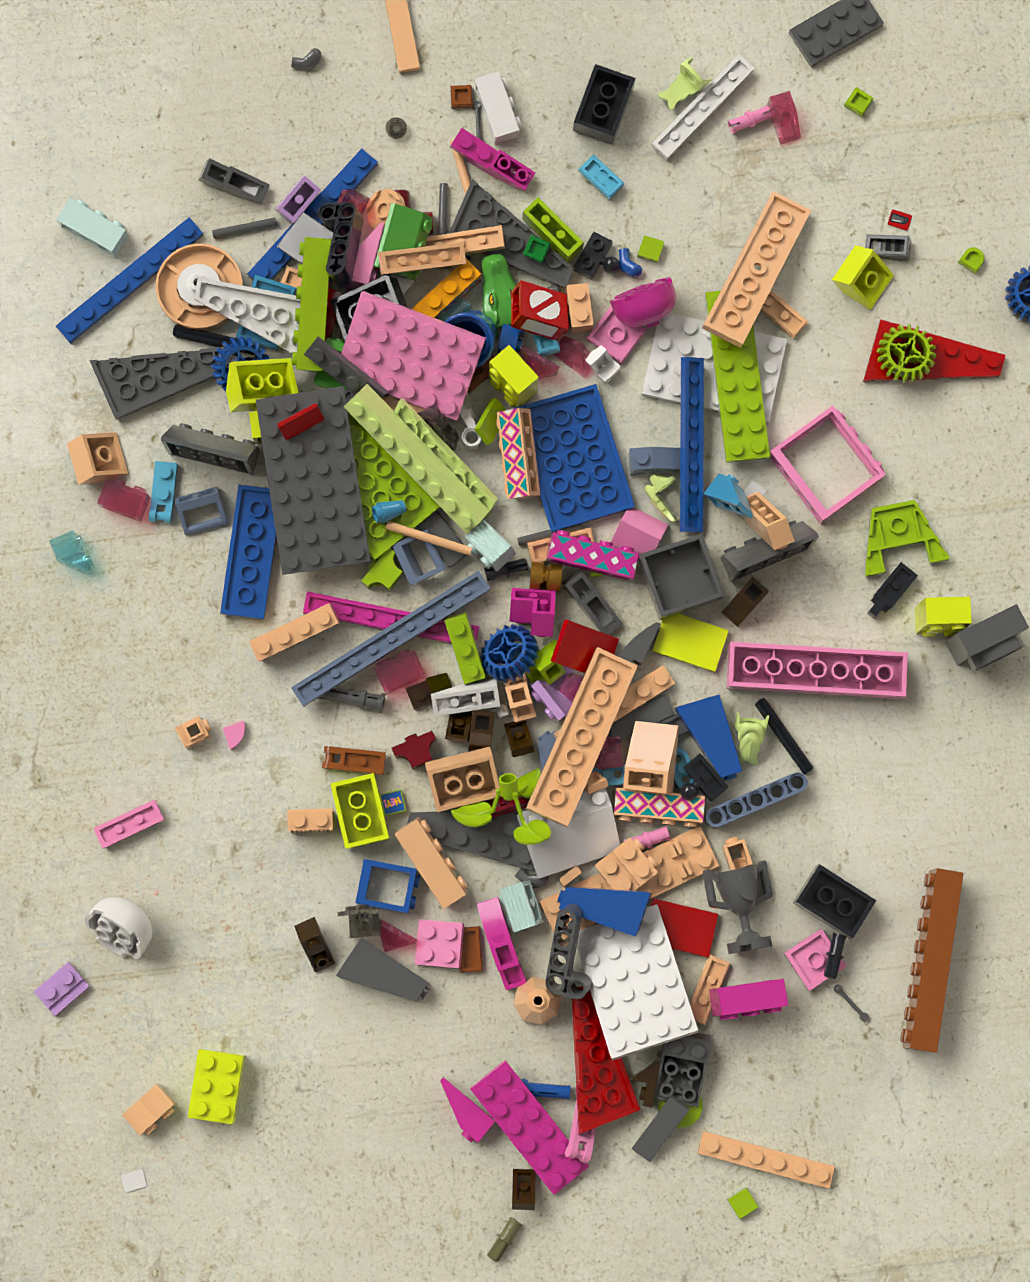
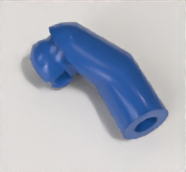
(627, 265)

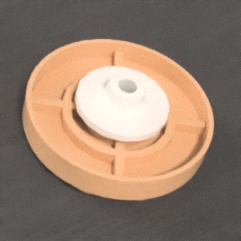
(178, 282)

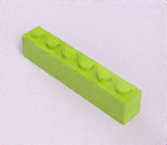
(312, 299)

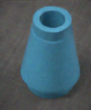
(388, 510)

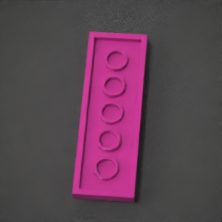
(528, 1126)

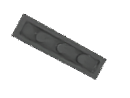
(341, 368)

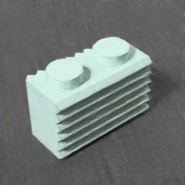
(490, 546)
(520, 906)

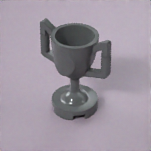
(740, 895)

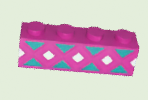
(592, 556)

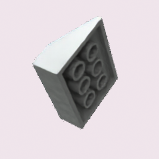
(210, 448)
(759, 554)

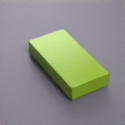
(487, 426)

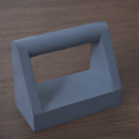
(196, 500)
(410, 563)

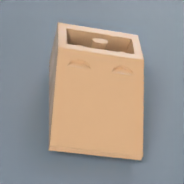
(651, 758)

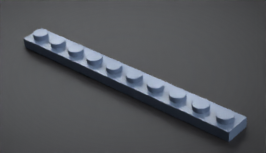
(390, 639)

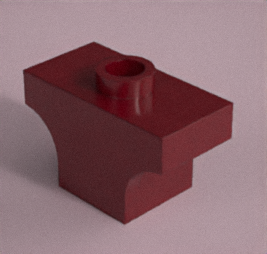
(415, 749)

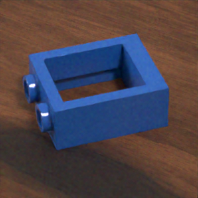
(365, 880)

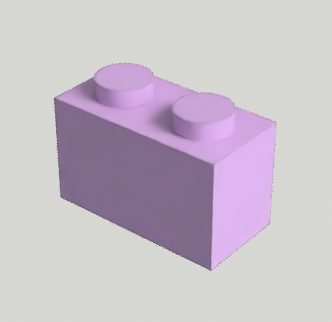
(297, 199)

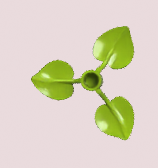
(510, 789)

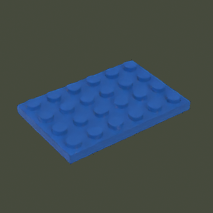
(577, 459)

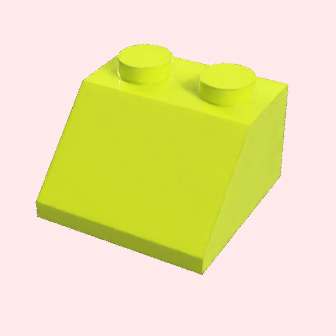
(863, 276)

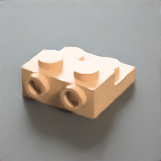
(627, 866)

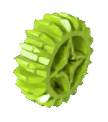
(914, 355)

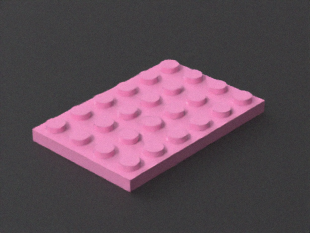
(413, 354)

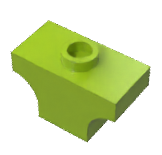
(383, 572)
(545, 669)

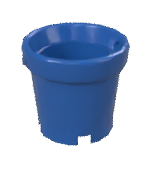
(479, 324)

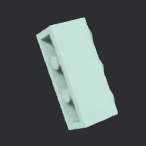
(92, 227)

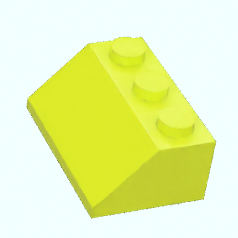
(258, 380)

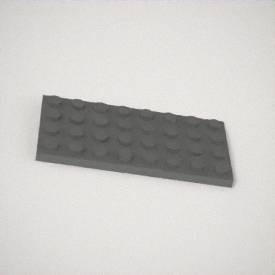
(313, 484)

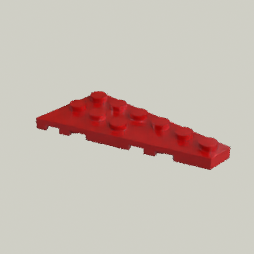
(952, 358)
(601, 1084)

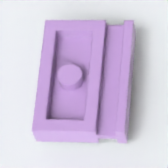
(62, 989)

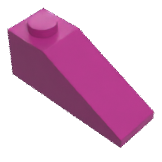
(469, 1115)

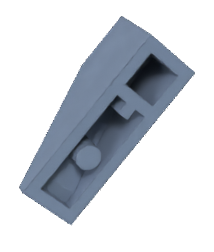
(654, 460)

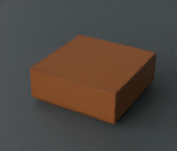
(461, 96)

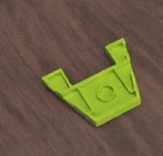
(897, 527)

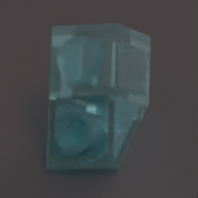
(70, 552)

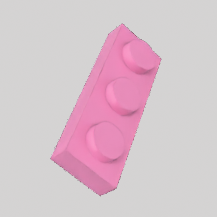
(129, 824)

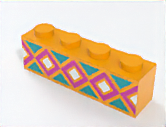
(449, 291)

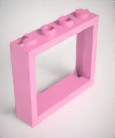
(797, 483)

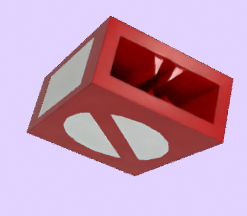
(539, 310)

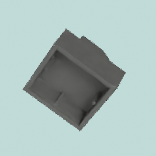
(680, 577)
(989, 639)

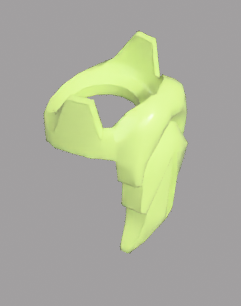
(686, 84)
(658, 484)
(750, 734)

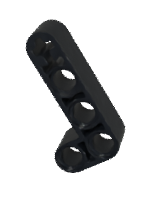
(347, 226)

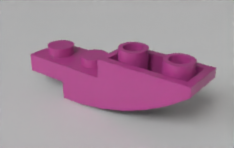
(492, 161)
(501, 943)

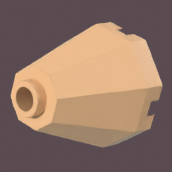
(525, 1003)

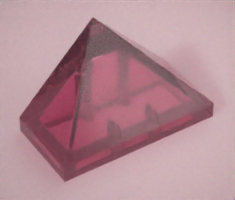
(574, 355)
(541, 366)
(393, 938)

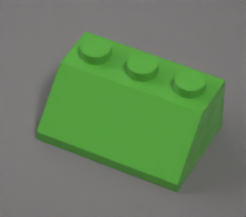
(404, 230)

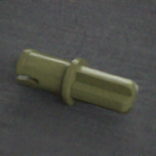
(504, 1239)

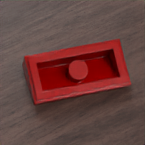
(300, 421)

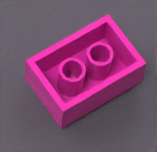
(748, 999)

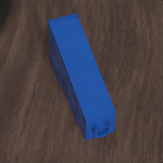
(711, 733)
(610, 907)

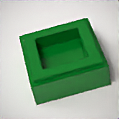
(536, 249)

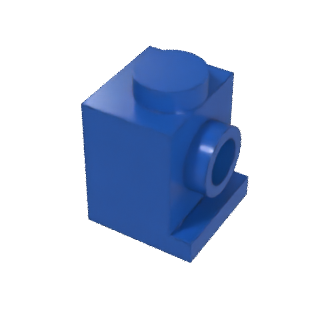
(510, 336)

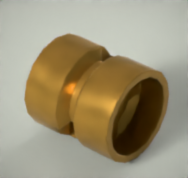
(546, 576)

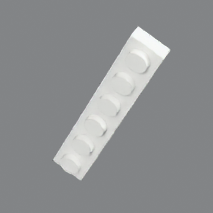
(703, 107)

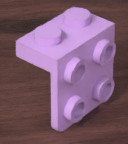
(554, 702)

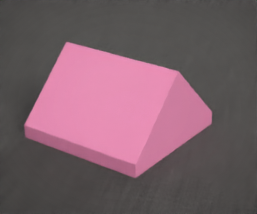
(639, 531)

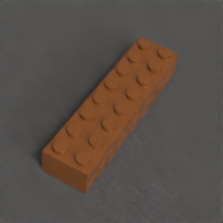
(932, 960)

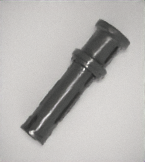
(361, 699)

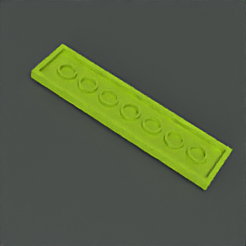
(739, 396)

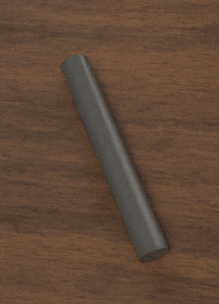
(443, 200)
(246, 227)
(544, 534)

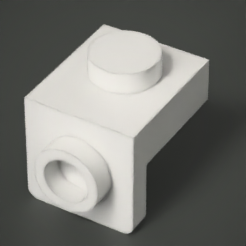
(602, 364)

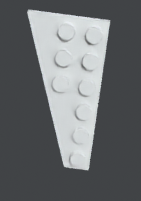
(259, 310)

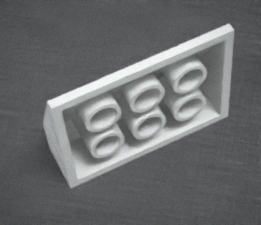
(587, 838)

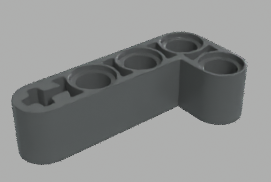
(567, 950)

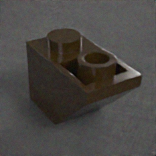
(745, 601)
(481, 730)
(314, 944)

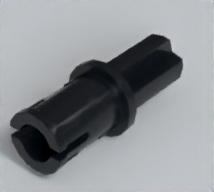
(508, 569)
(834, 955)

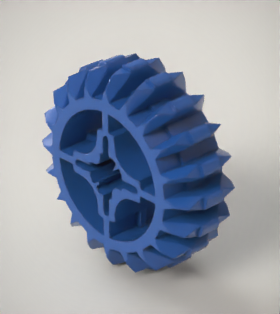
(1017, 297)
(234, 350)
(515, 656)

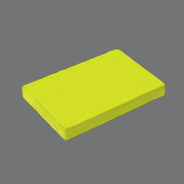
(690, 641)

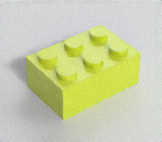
(512, 377)
(942, 615)
(360, 811)
(216, 1086)

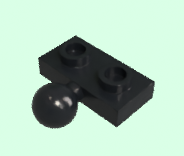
(595, 255)
(703, 778)

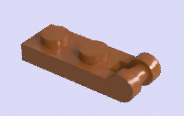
(354, 760)

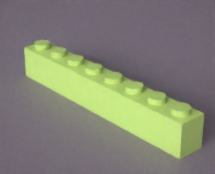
(416, 458)

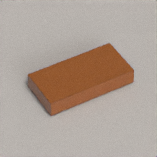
(471, 950)

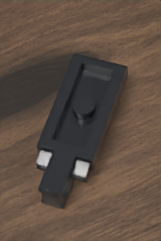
(892, 589)

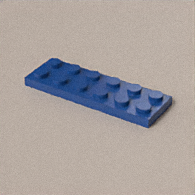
(250, 555)

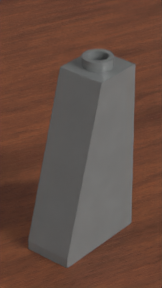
(379, 971)

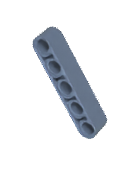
(765, 795)

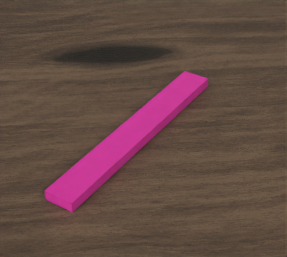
(373, 615)

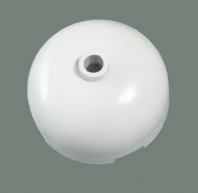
(133, 924)

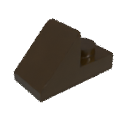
(421, 693)
(459, 726)
(519, 738)
(649, 1076)
(523, 1189)

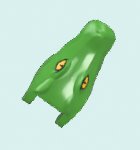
(497, 290)

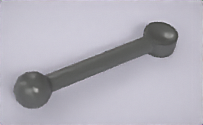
(476, 106)
(863, 1016)

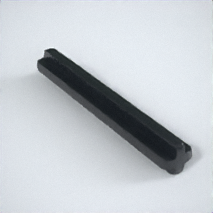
(203, 337)
(784, 736)

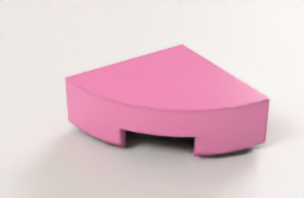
(234, 734)

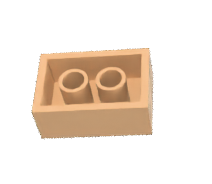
(463, 779)

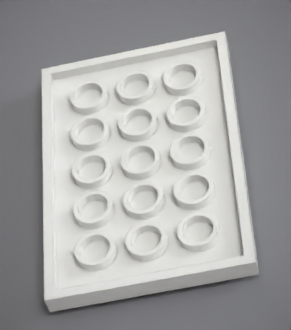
(684, 337)
(636, 986)

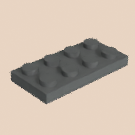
(835, 29)

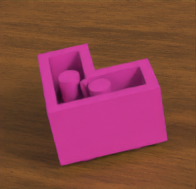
(535, 608)

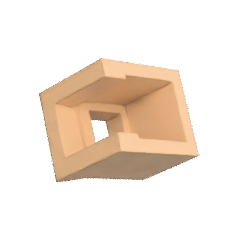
(185, 737)
(741, 862)

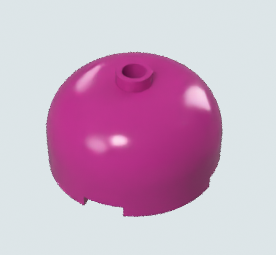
(645, 303)

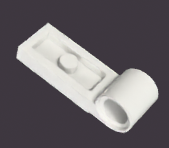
(467, 417)

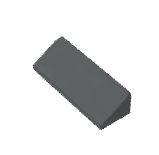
(438, 526)

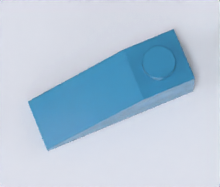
(728, 495)

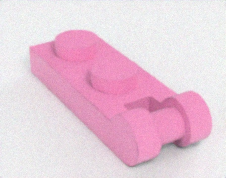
(585, 1138)

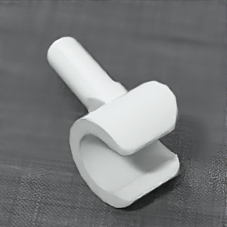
(502, 711)

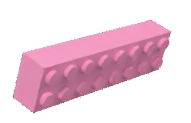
(816, 670)

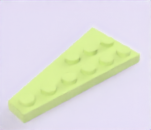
(445, 454)

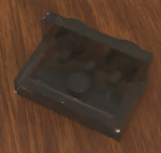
(440, 425)
(362, 921)

